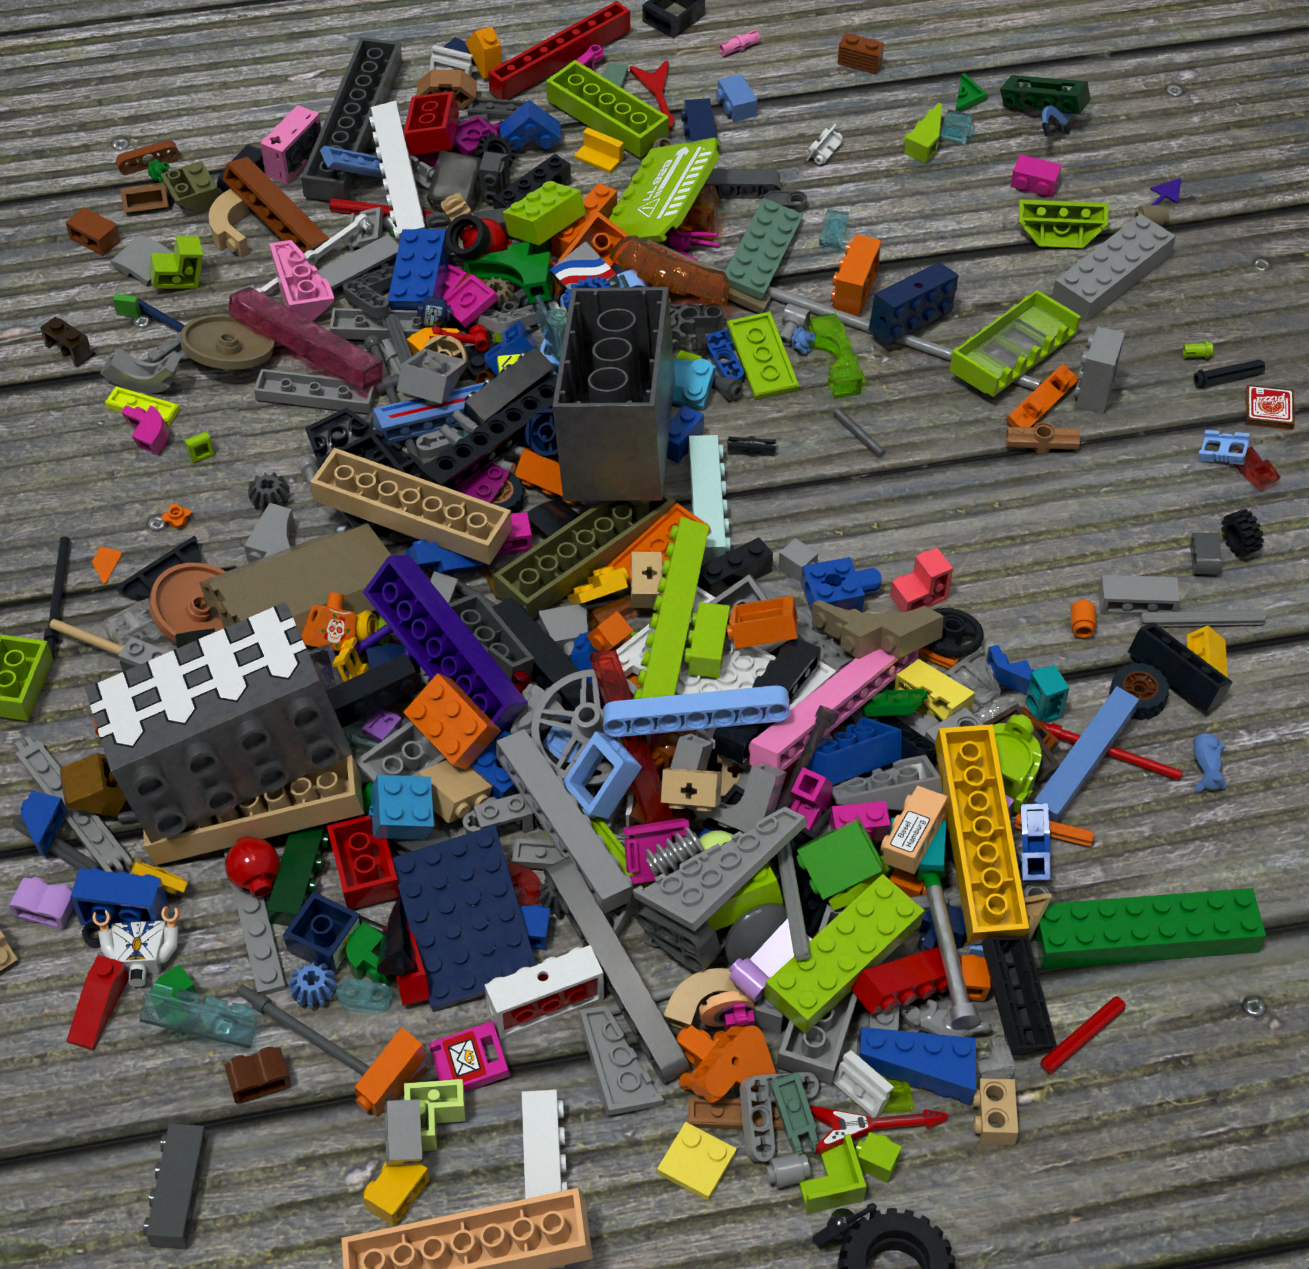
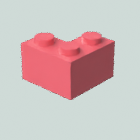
(925, 585)

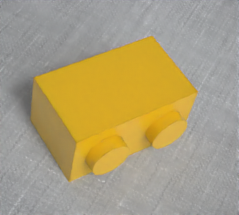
(395, 1191)

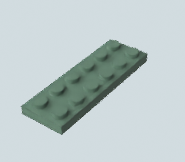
(762, 248)

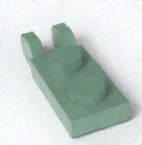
(794, 1111)

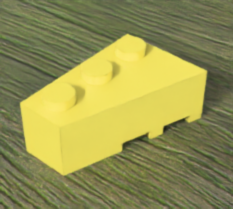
(943, 692)

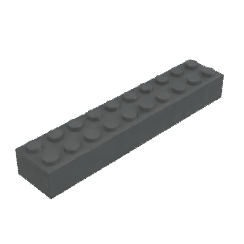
(347, 124)

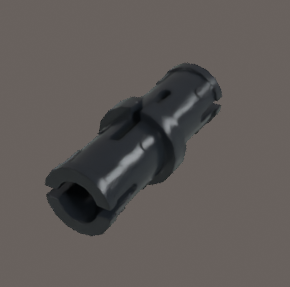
(751, 445)

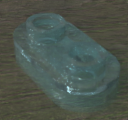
(363, 996)

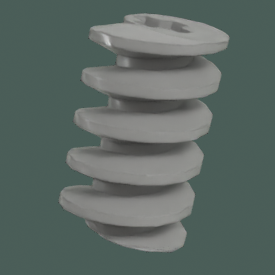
(673, 853)

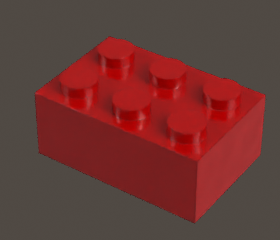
(431, 123)
(363, 863)

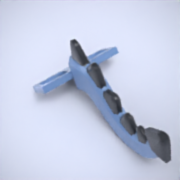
(1053, 115)

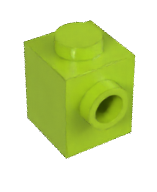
(878, 1156)

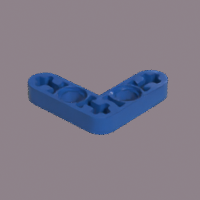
(724, 349)

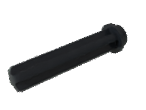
(1203, 378)

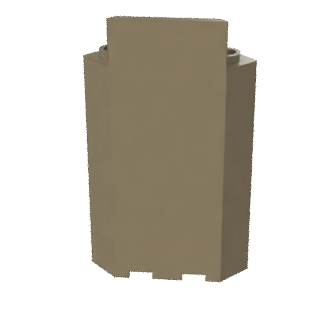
(300, 577)

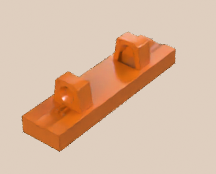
(1043, 398)

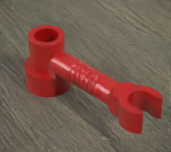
(477, 335)

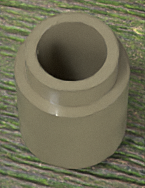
(1156, 213)

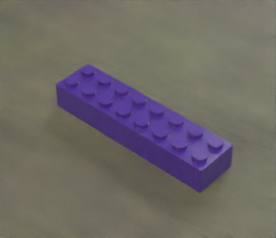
(441, 638)

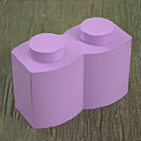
(42, 902)

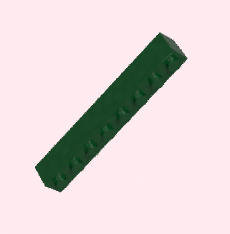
(299, 869)

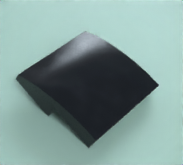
(551, 517)

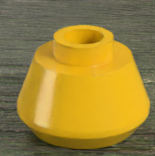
(365, 624)

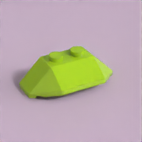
(1062, 222)

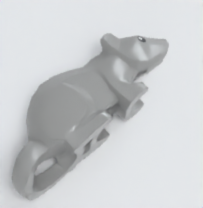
(937, 1021)

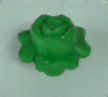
(157, 168)

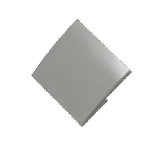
(136, 257)

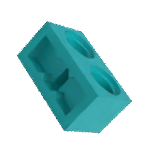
(1047, 694)

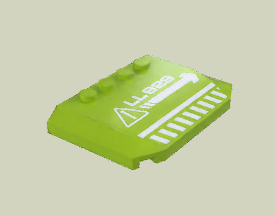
(665, 188)

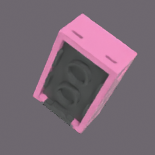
(290, 144)

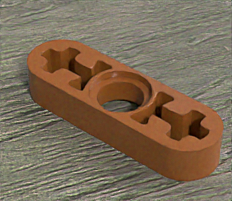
(131, 156)

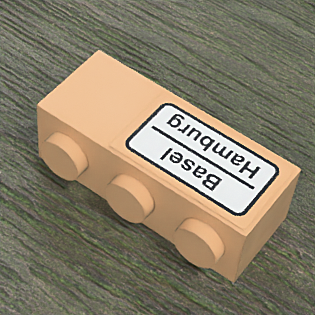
(914, 829)

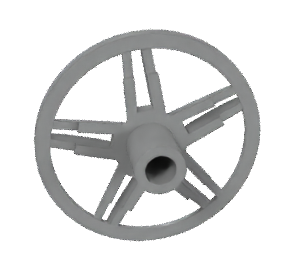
(585, 721)

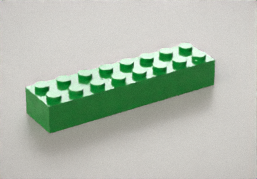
(1149, 928)

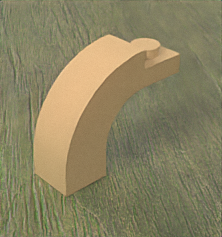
(222, 216)
(694, 992)

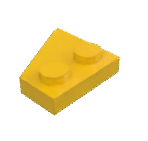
(170, 881)

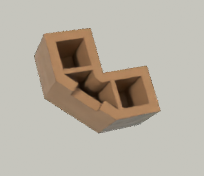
(446, 81)

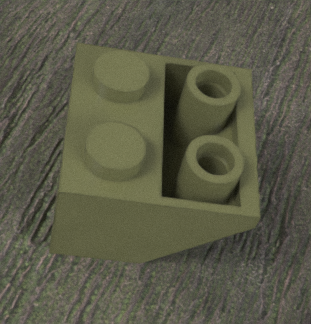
(191, 187)

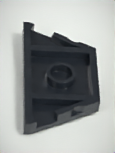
(141, 583)

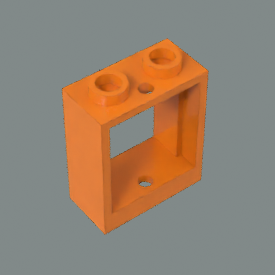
(763, 622)

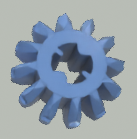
(303, 988)

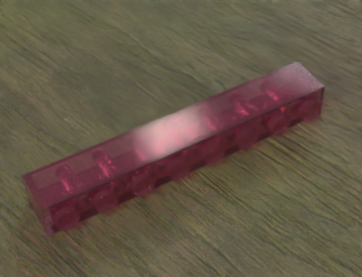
(306, 338)

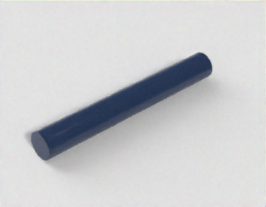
(160, 316)

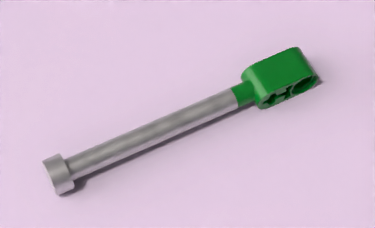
(962, 1014)

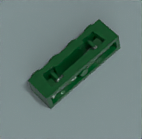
(1045, 93)

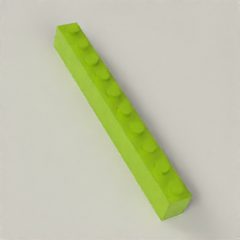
(673, 610)

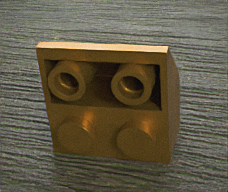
(91, 786)

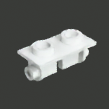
(819, 150)

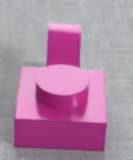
(739, 1017)

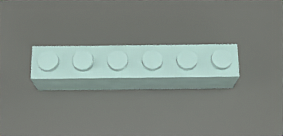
(708, 492)

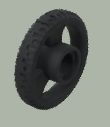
(955, 626)

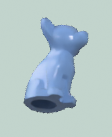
(1208, 754)

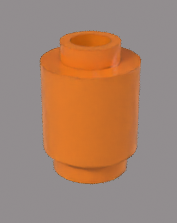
(1083, 618)

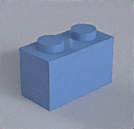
(736, 98)

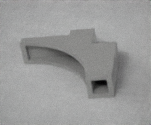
(270, 533)

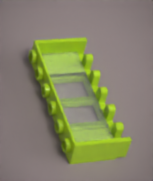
(1014, 343)

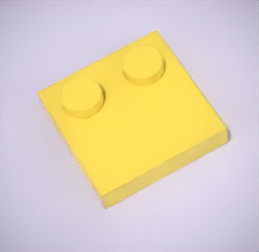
(696, 1161)

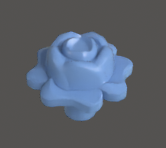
(802, 340)

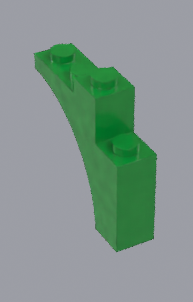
(520, 267)

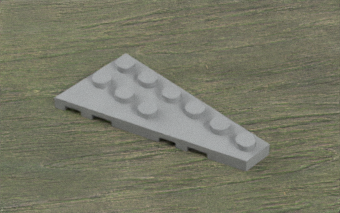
(830, 646)
(720, 871)

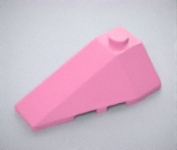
(299, 282)

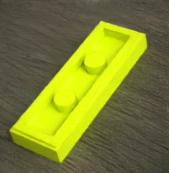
(121, 397)

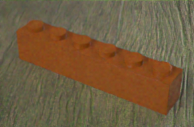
(273, 205)

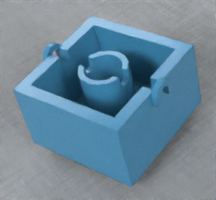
(401, 807)

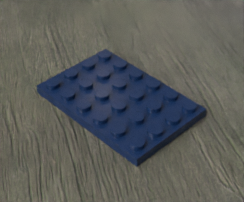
(463, 915)

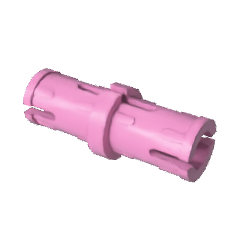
(739, 43)

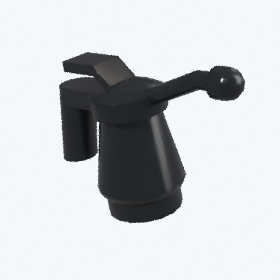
(840, 1223)

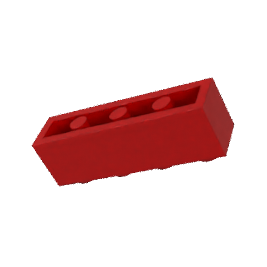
(901, 981)

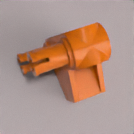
(735, 1056)

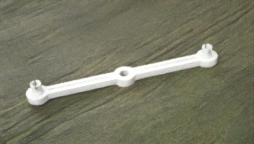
(360, 223)

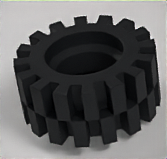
(497, 143)
(1242, 532)

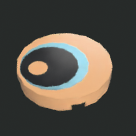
(722, 1004)

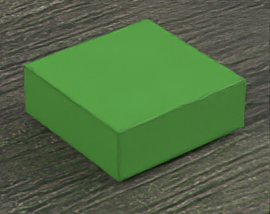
(126, 306)

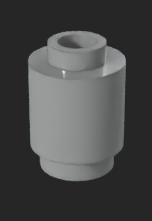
(788, 1170)

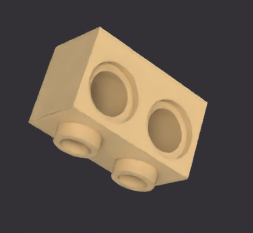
(1002, 1112)

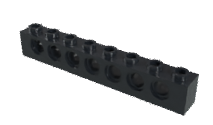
(489, 441)

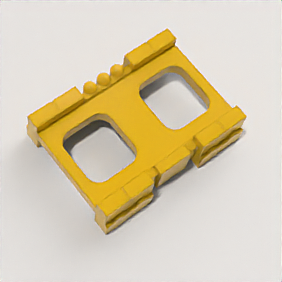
(344, 658)

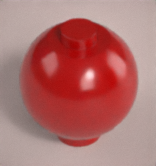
(497, 239)
(252, 866)

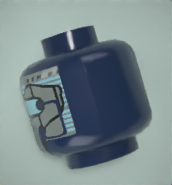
(434, 311)

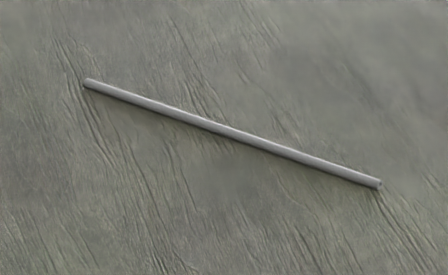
(863, 324)

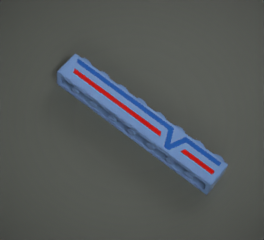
(418, 417)

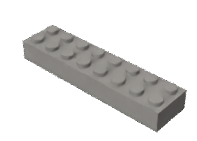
(358, 324)
(312, 391)

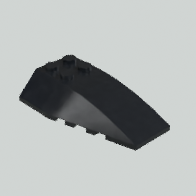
(353, 435)

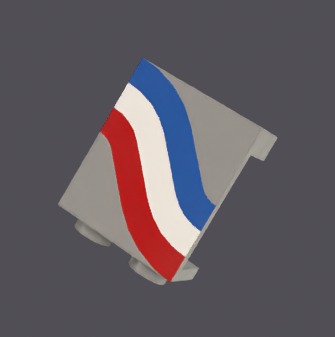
(580, 265)

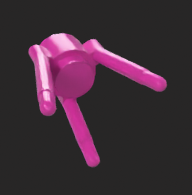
(681, 241)

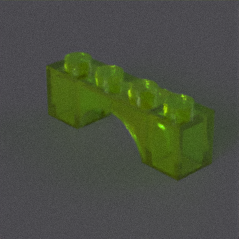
(843, 375)

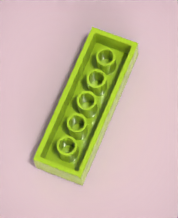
(607, 108)
(840, 952)

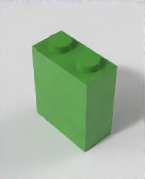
(840, 858)

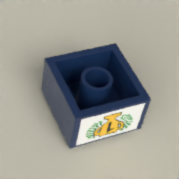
(321, 931)

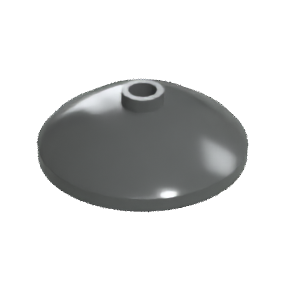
(753, 930)

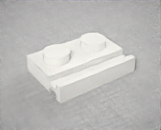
(450, 59)
(862, 1084)

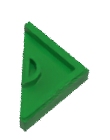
(969, 94)

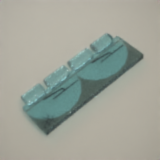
(205, 1020)

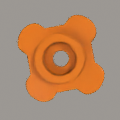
(176, 516)

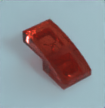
(1257, 471)

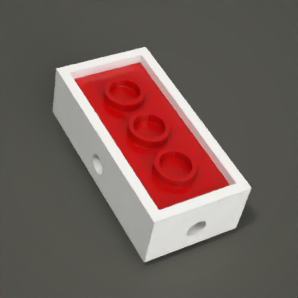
(544, 991)

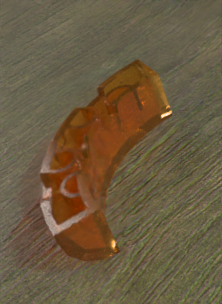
(671, 272)

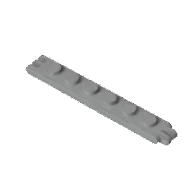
(84, 824)

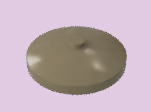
(225, 343)

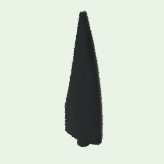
(396, 950)

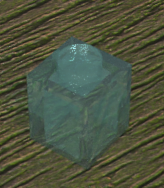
(957, 127)

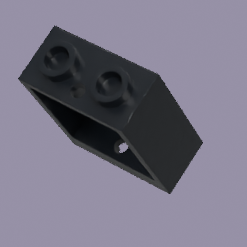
(655, 15)

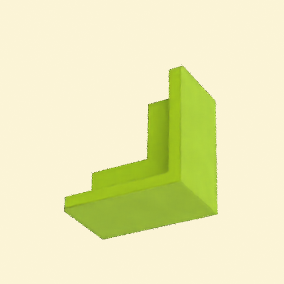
(842, 1183)

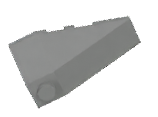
(891, 784)

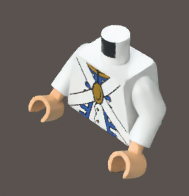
(140, 944)

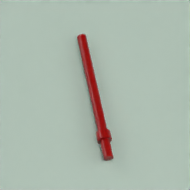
(1118, 753)

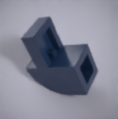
(928, 936)

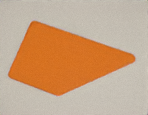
(105, 561)

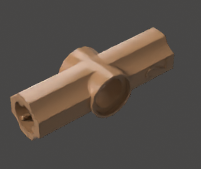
(1042, 437)

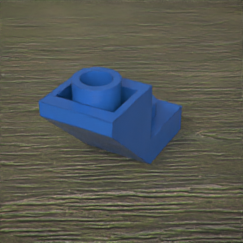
(1010, 675)

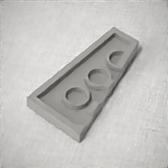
(615, 1064)

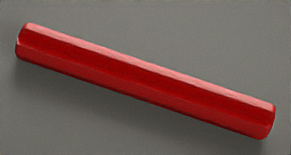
(1082, 1034)

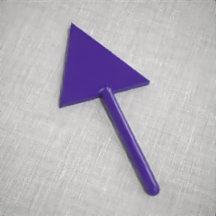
(1167, 190)

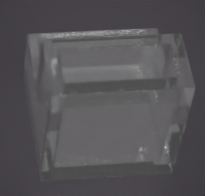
(996, 1061)

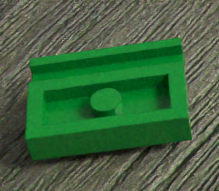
(895, 702)

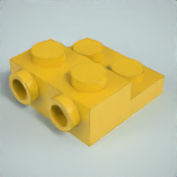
(605, 581)

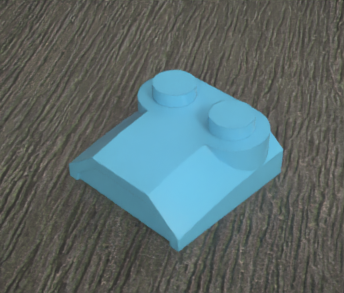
(693, 382)

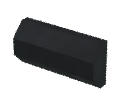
(1018, 994)

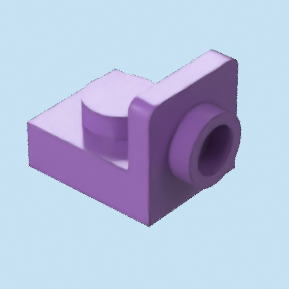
(381, 725)

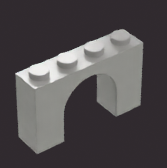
(759, 795)

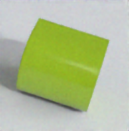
(199, 447)

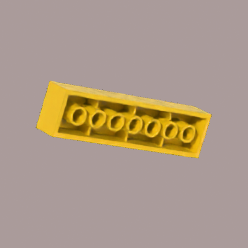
(981, 833)

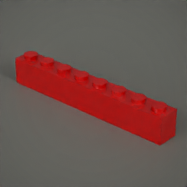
(558, 51)

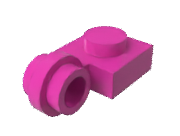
(591, 56)

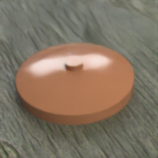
(178, 601)

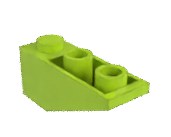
(924, 138)

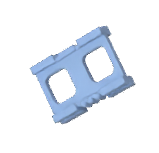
(1225, 441)

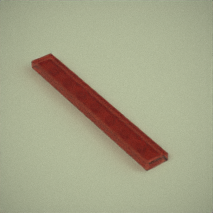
(647, 783)

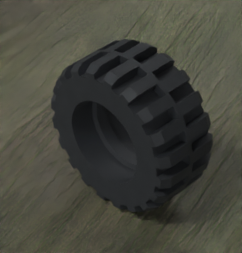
(897, 1233)

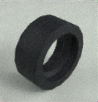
(454, 229)

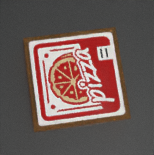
(1269, 407)

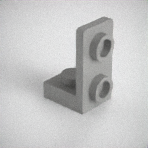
(505, 811)

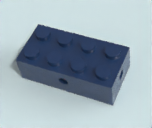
(913, 302)

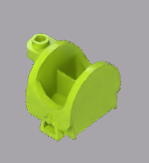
(1018, 758)

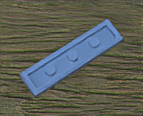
(352, 161)

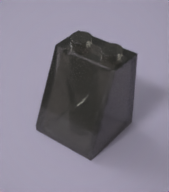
(454, 175)

